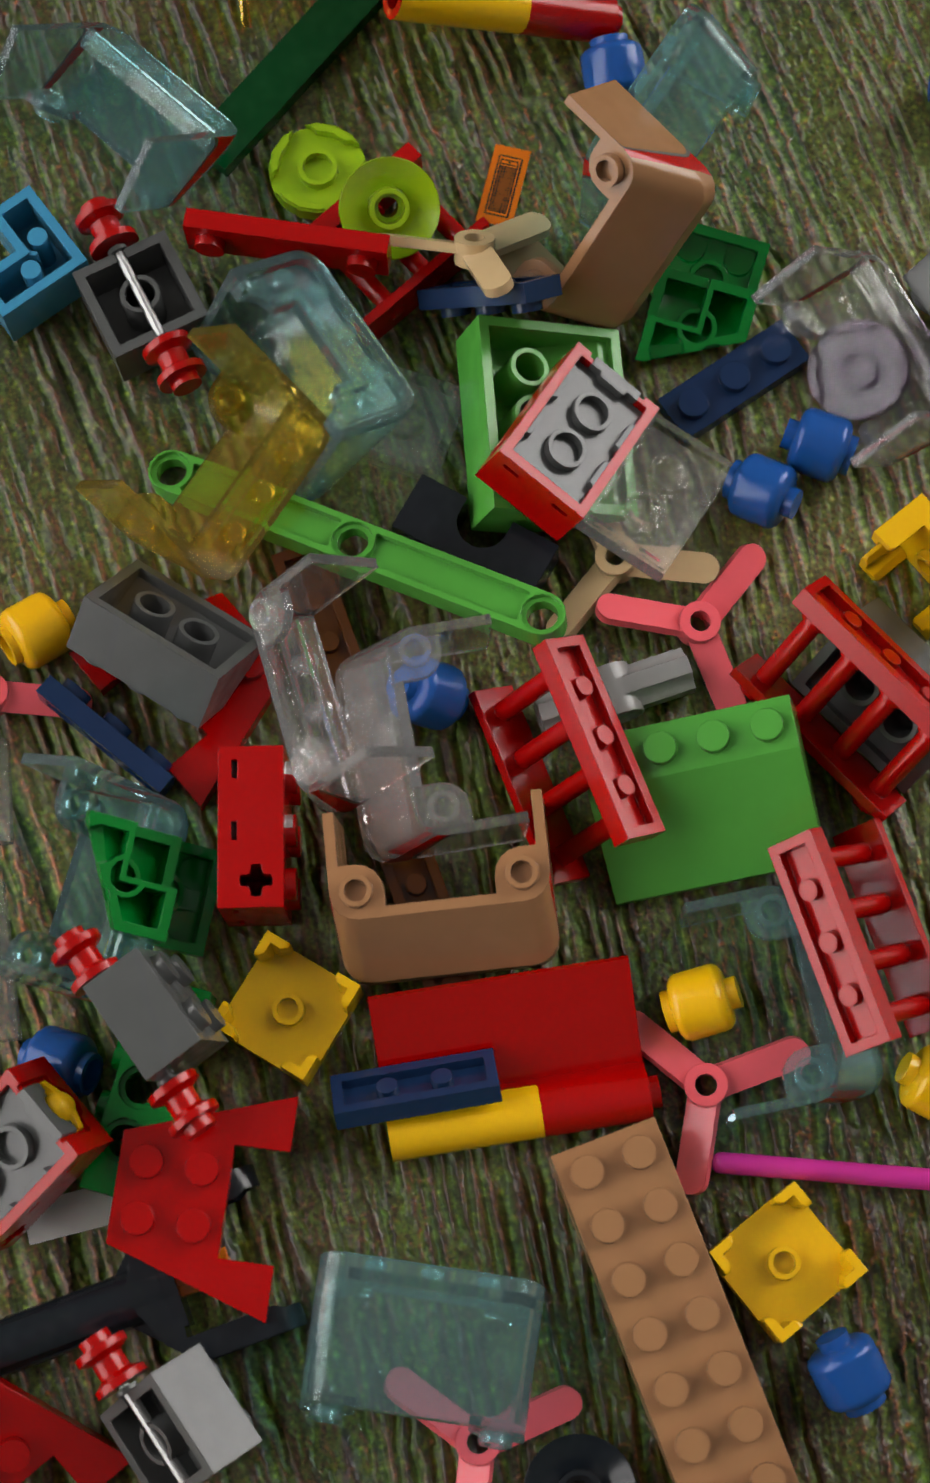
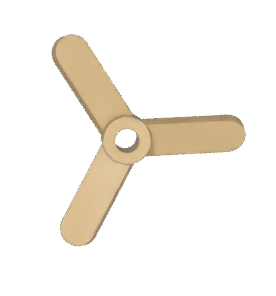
(481, 249)
(603, 577)

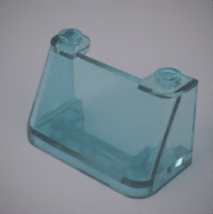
(323, 347)
(422, 1345)

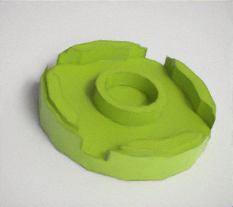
(312, 168)

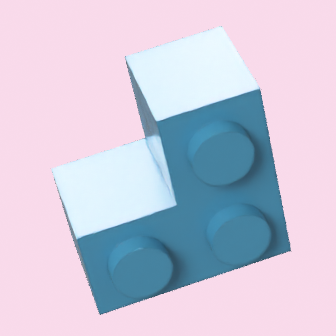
(40, 266)

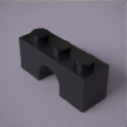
(435, 517)

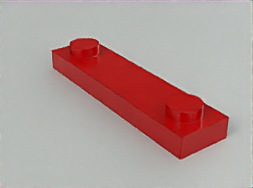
(257, 237)

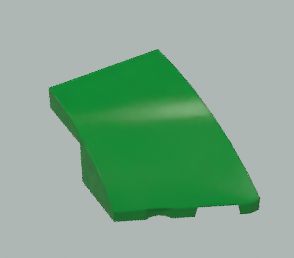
(703, 295)
(154, 884)

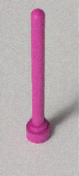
(821, 1170)

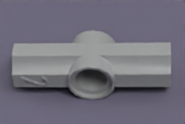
(634, 686)

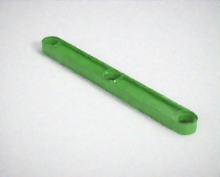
(401, 562)

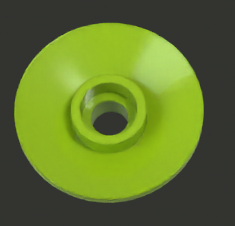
(394, 177)

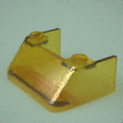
(247, 477)

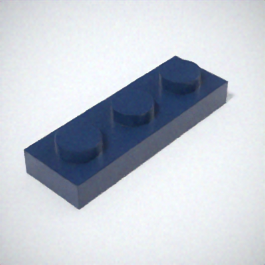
(459, 296)
(734, 381)
(107, 734)
(415, 1088)

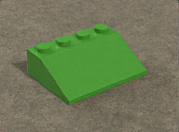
(498, 373)
(724, 793)

